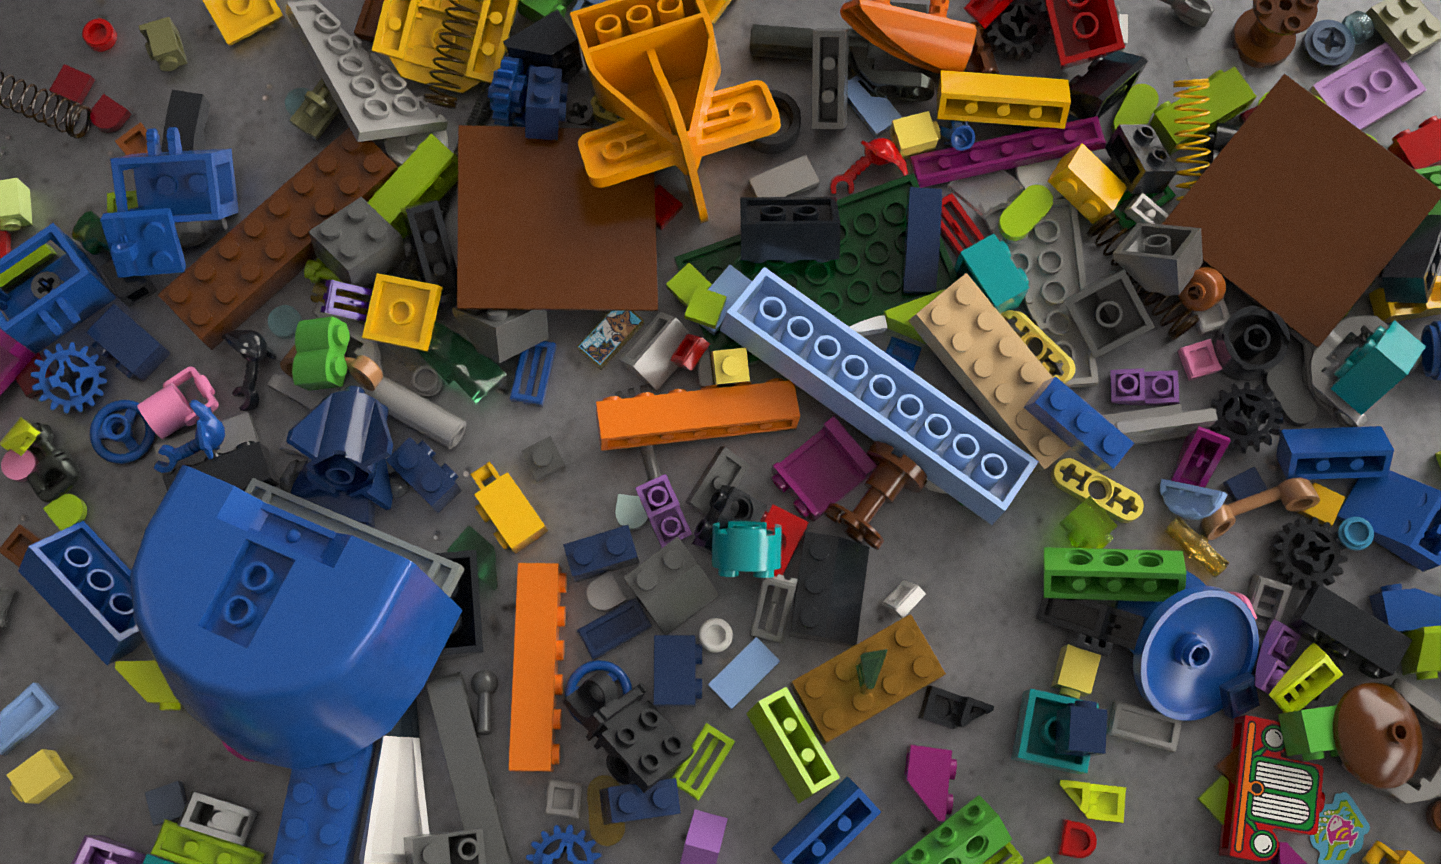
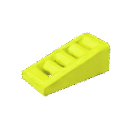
(1322, 674)

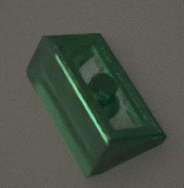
(868, 669)

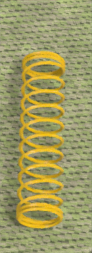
(1187, 83)

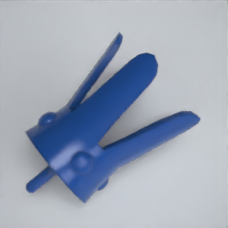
(960, 136)

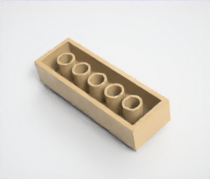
(989, 365)

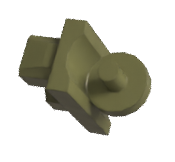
(315, 111)

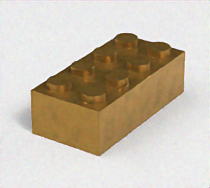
(832, 690)

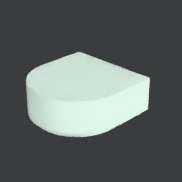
(630, 512)

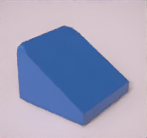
(903, 352)

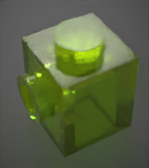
(1088, 526)

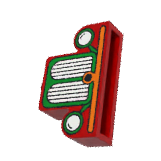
(1267, 793)

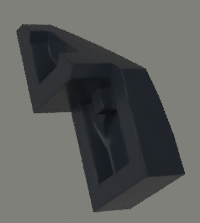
(951, 709)

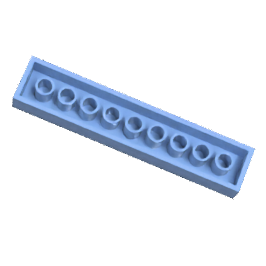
(878, 395)

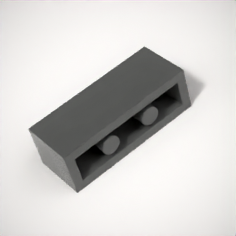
(830, 78)

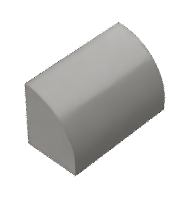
(651, 351)

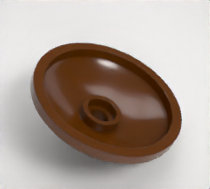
(1377, 735)

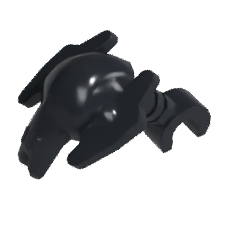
(253, 349)

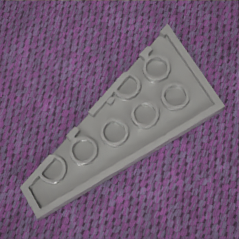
(361, 83)
(1055, 271)

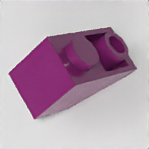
(928, 778)

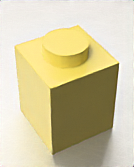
(915, 134)
(729, 366)
(1075, 672)
(39, 777)

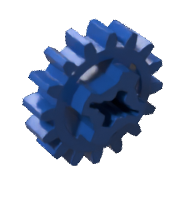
(508, 91)
(53, 382)
(567, 842)

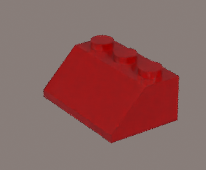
(1084, 30)

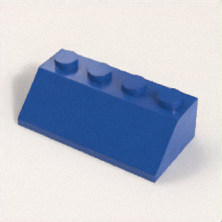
(86, 588)

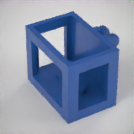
(190, 183)
(44, 320)

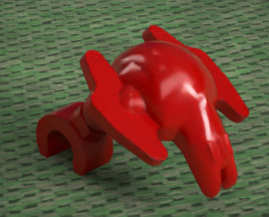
(877, 152)

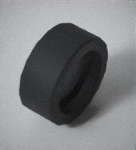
(777, 144)

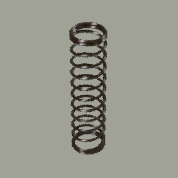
(445, 100)
(69, 126)
(1101, 227)

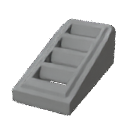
(1278, 603)

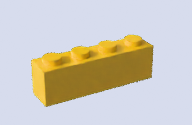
(1003, 99)

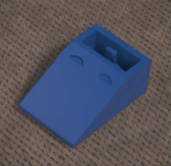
(1402, 516)

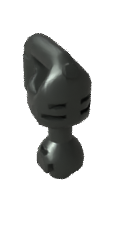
(52, 467)

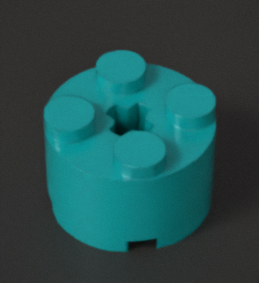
(746, 548)

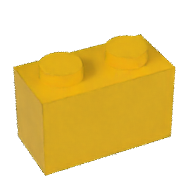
(1087, 183)

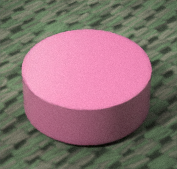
(17, 466)

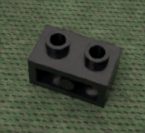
(1140, 158)

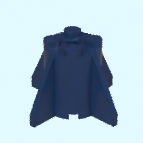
(345, 447)

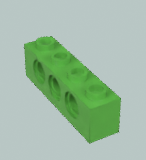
(1112, 574)
(964, 838)

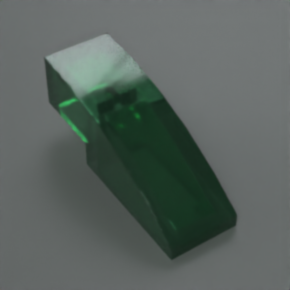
(459, 361)

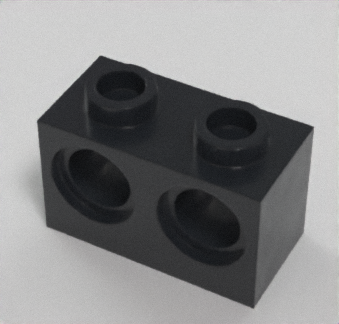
(749, 510)

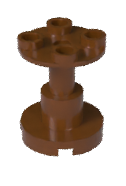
(1270, 29)
(883, 486)

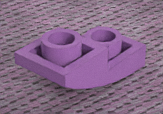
(1144, 388)
(663, 510)
(1275, 650)

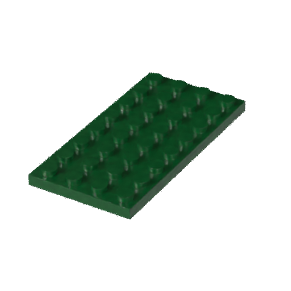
(851, 288)

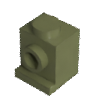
(164, 43)

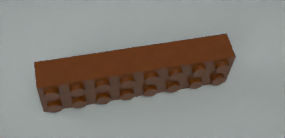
(274, 239)

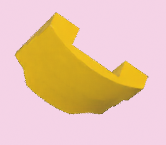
(411, 29)

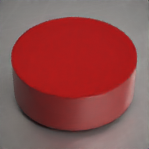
(99, 35)

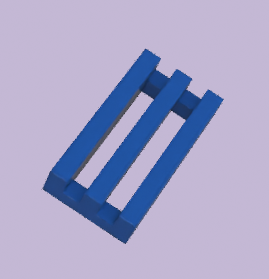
(528, 398)

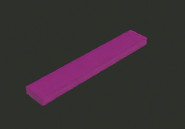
(1006, 152)

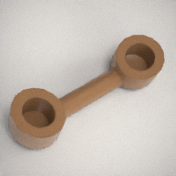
(362, 369)
(1295, 494)

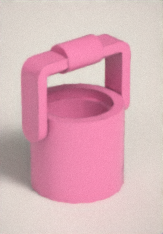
(169, 408)

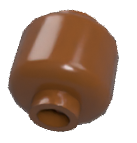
(1203, 290)

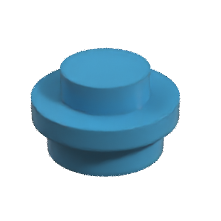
(1355, 533)

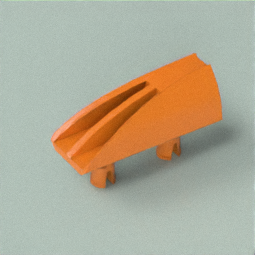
(913, 36)

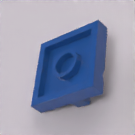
(143, 242)

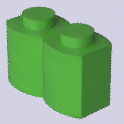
(320, 353)

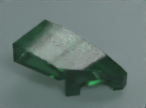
(486, 557)

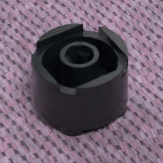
(1269, 340)

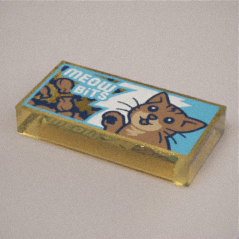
(609, 336)

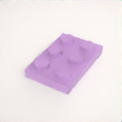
(1370, 87)

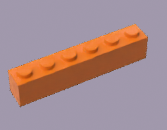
(697, 414)
(536, 668)

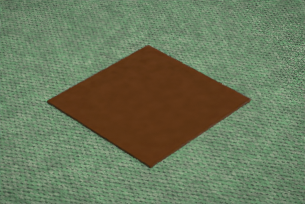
(1304, 209)
(543, 233)

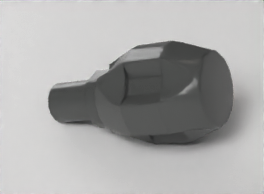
(1192, 11)
(196, 232)

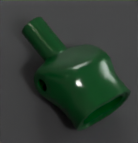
(90, 233)

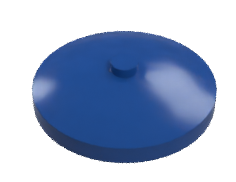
(1191, 649)

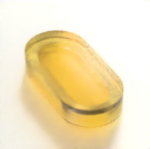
(603, 834)

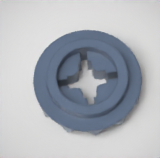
(1341, 40)

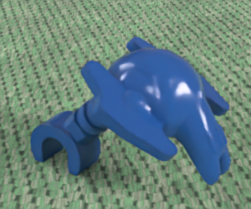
(208, 437)

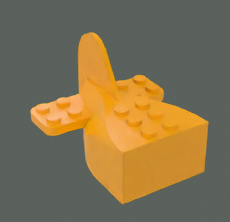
(659, 73)

